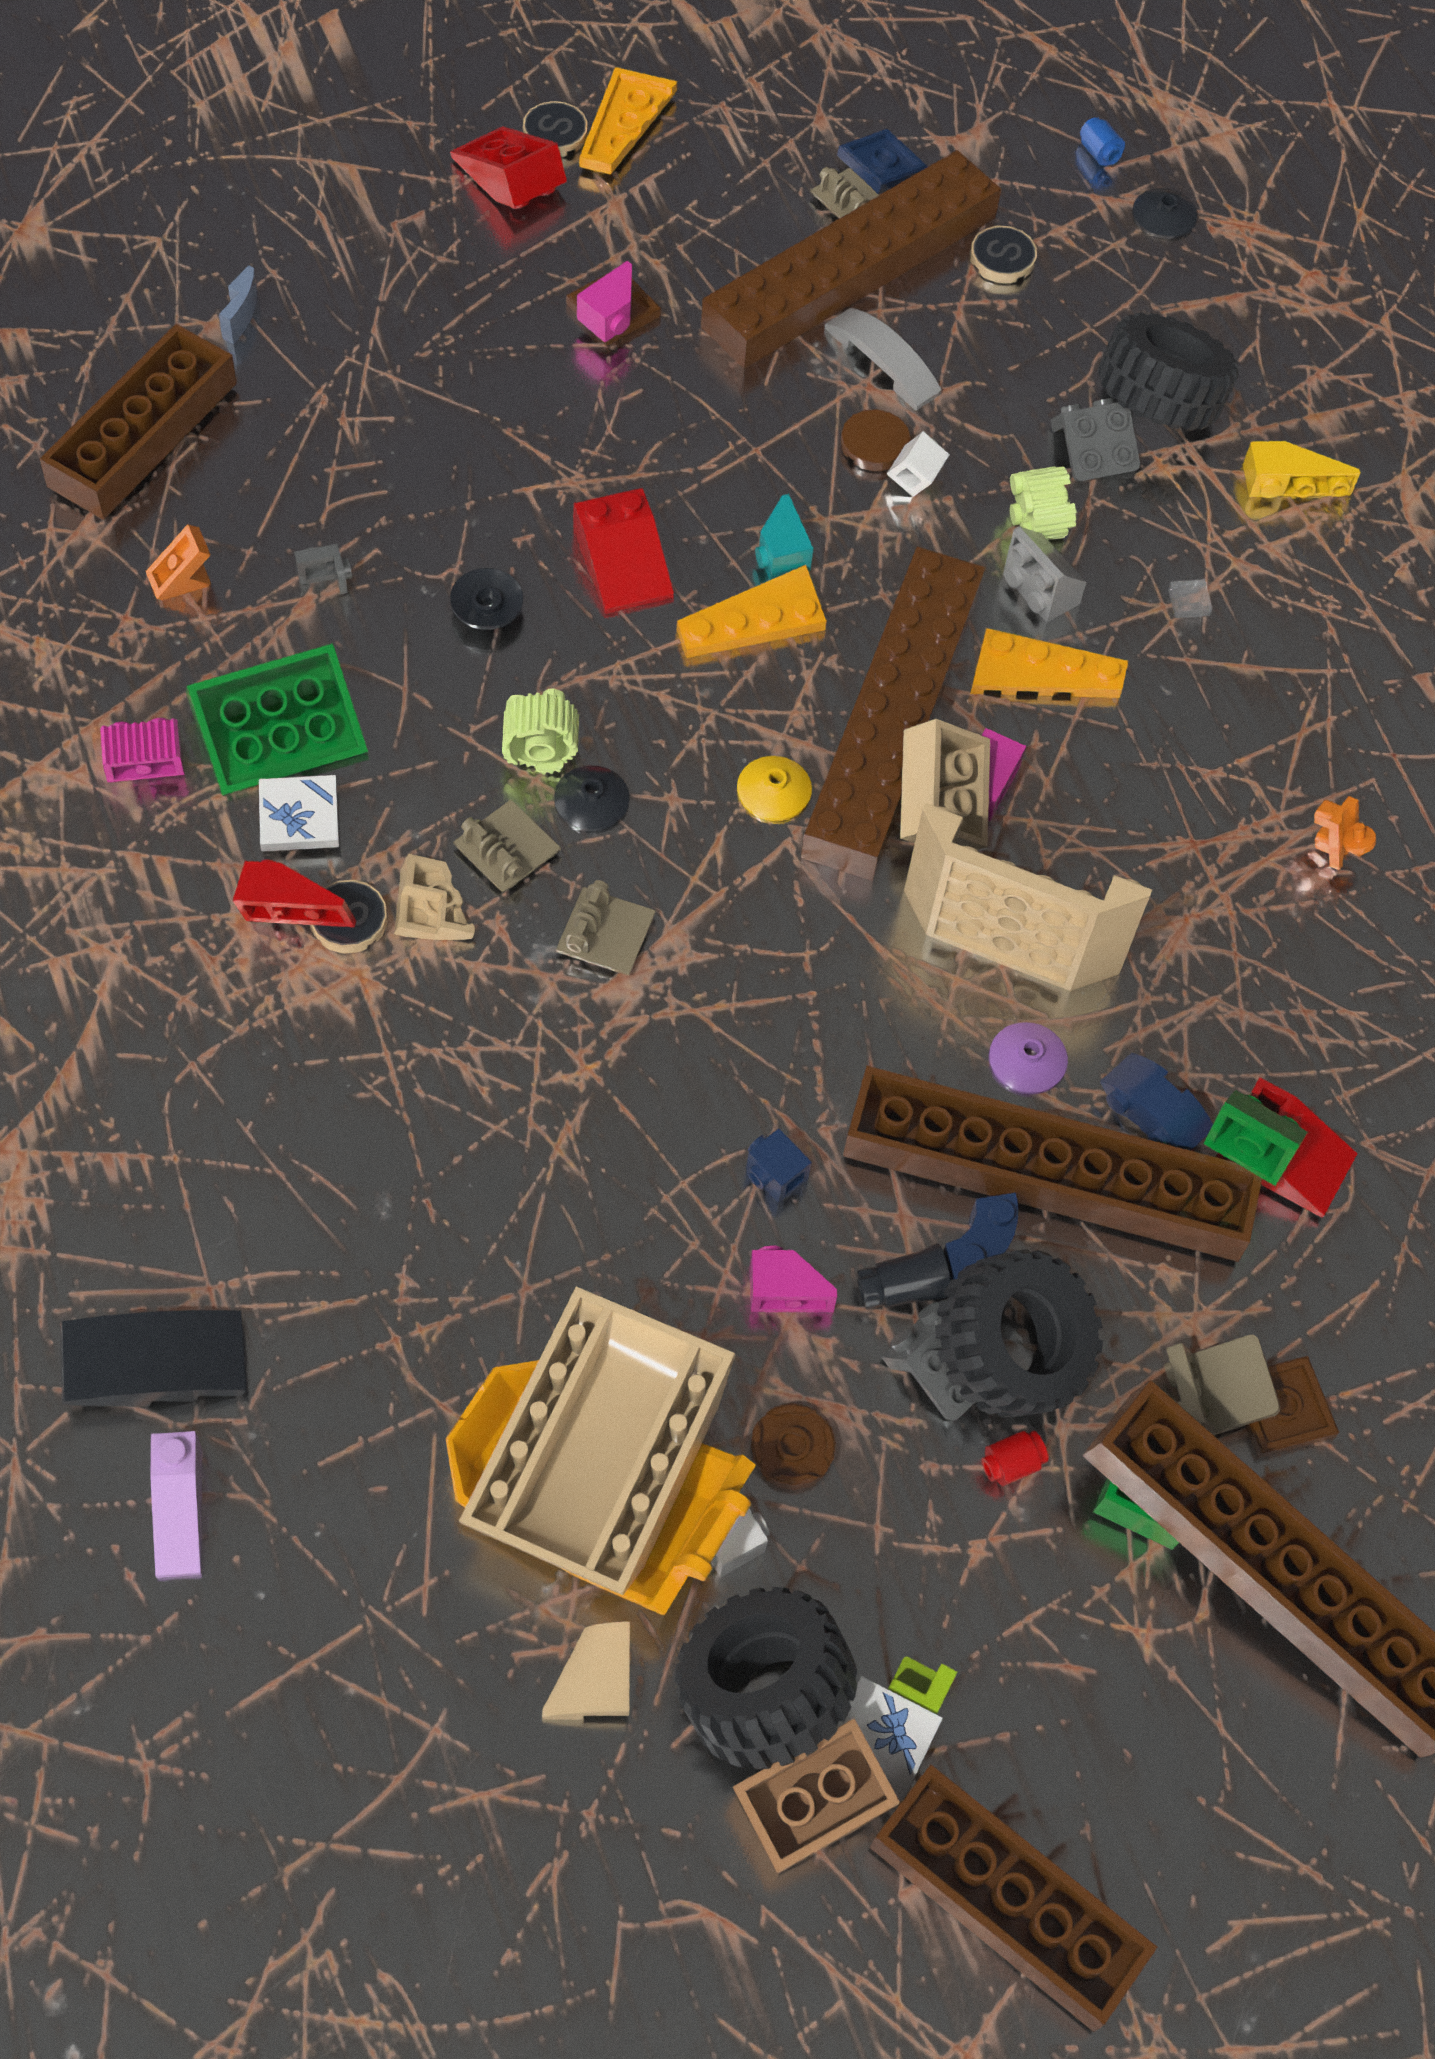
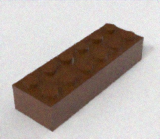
(138, 421)
(1013, 1898)

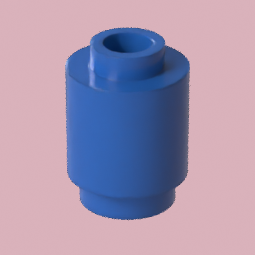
(1102, 141)

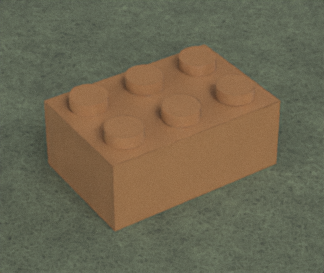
(817, 1797)

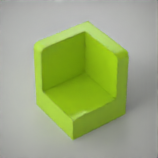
(922, 1684)

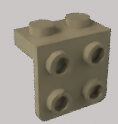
(1224, 1383)

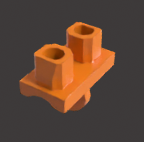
(1342, 831)

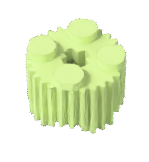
(1043, 501)
(540, 730)

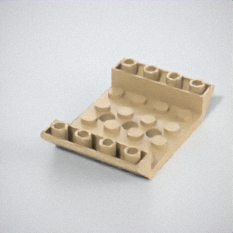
(1015, 914)

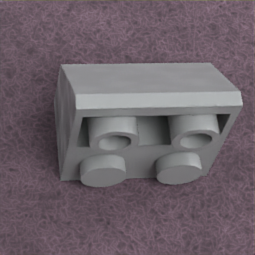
(1042, 575)

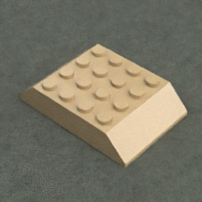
(600, 1441)

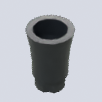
(905, 1279)

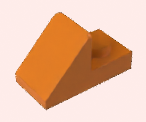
(180, 565)

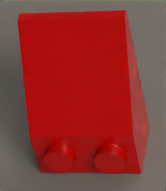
(512, 165)
(622, 550)

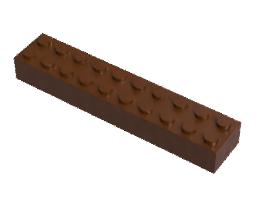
(849, 259)
(898, 692)
(1054, 1163)
(1274, 1560)

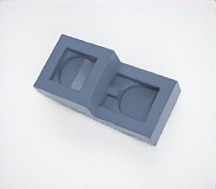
(242, 304)

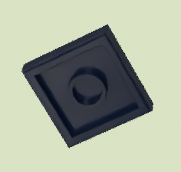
(880, 160)

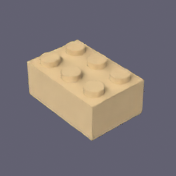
(948, 771)

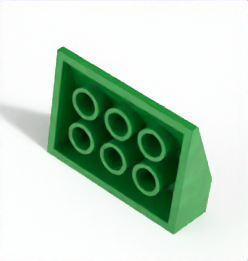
(276, 719)

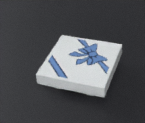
(298, 813)
(895, 1731)

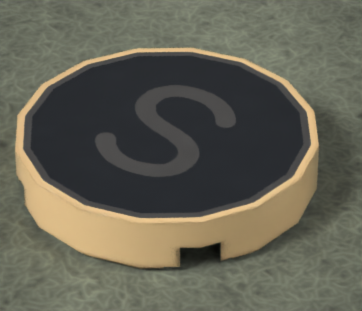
(557, 123)
(1003, 254)
(367, 909)

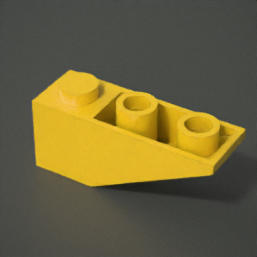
(1293, 471)

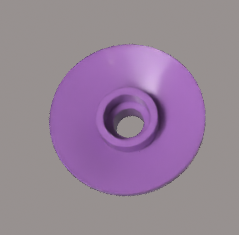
(1022, 1071)

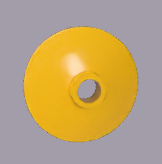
(773, 800)

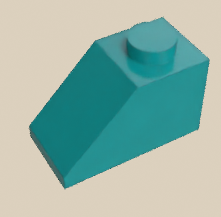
(783, 541)

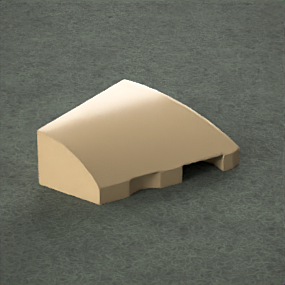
(429, 903)
(595, 1676)

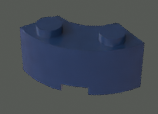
(1154, 1104)
(990, 1232)

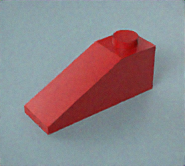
(281, 895)

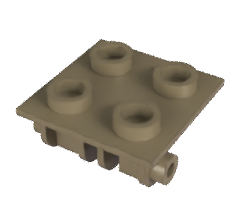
(842, 191)
(506, 845)
(605, 929)

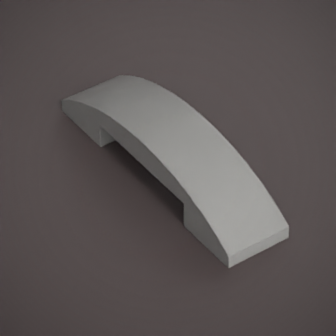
(890, 352)

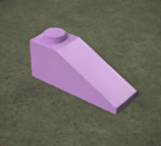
(177, 1503)

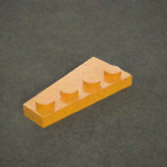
(623, 117)
(756, 616)
(1028, 664)

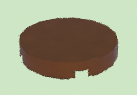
(874, 439)
(792, 1446)

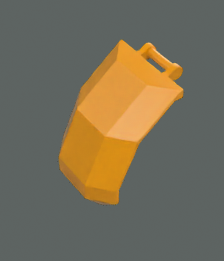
(693, 1530)

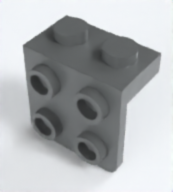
(1098, 439)
(917, 1352)

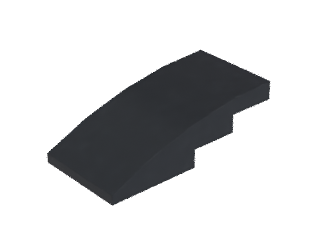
(152, 1357)

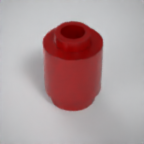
(1014, 1457)

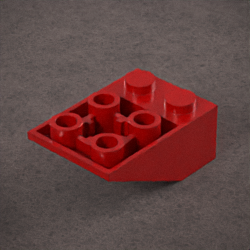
(1320, 1160)

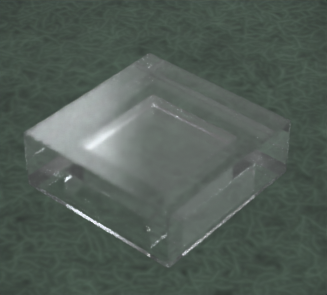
(1190, 598)

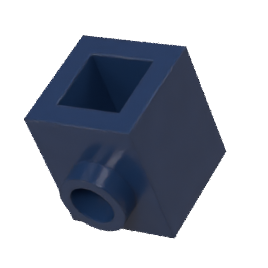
(777, 1165)

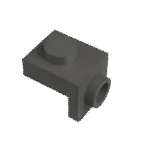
(323, 564)

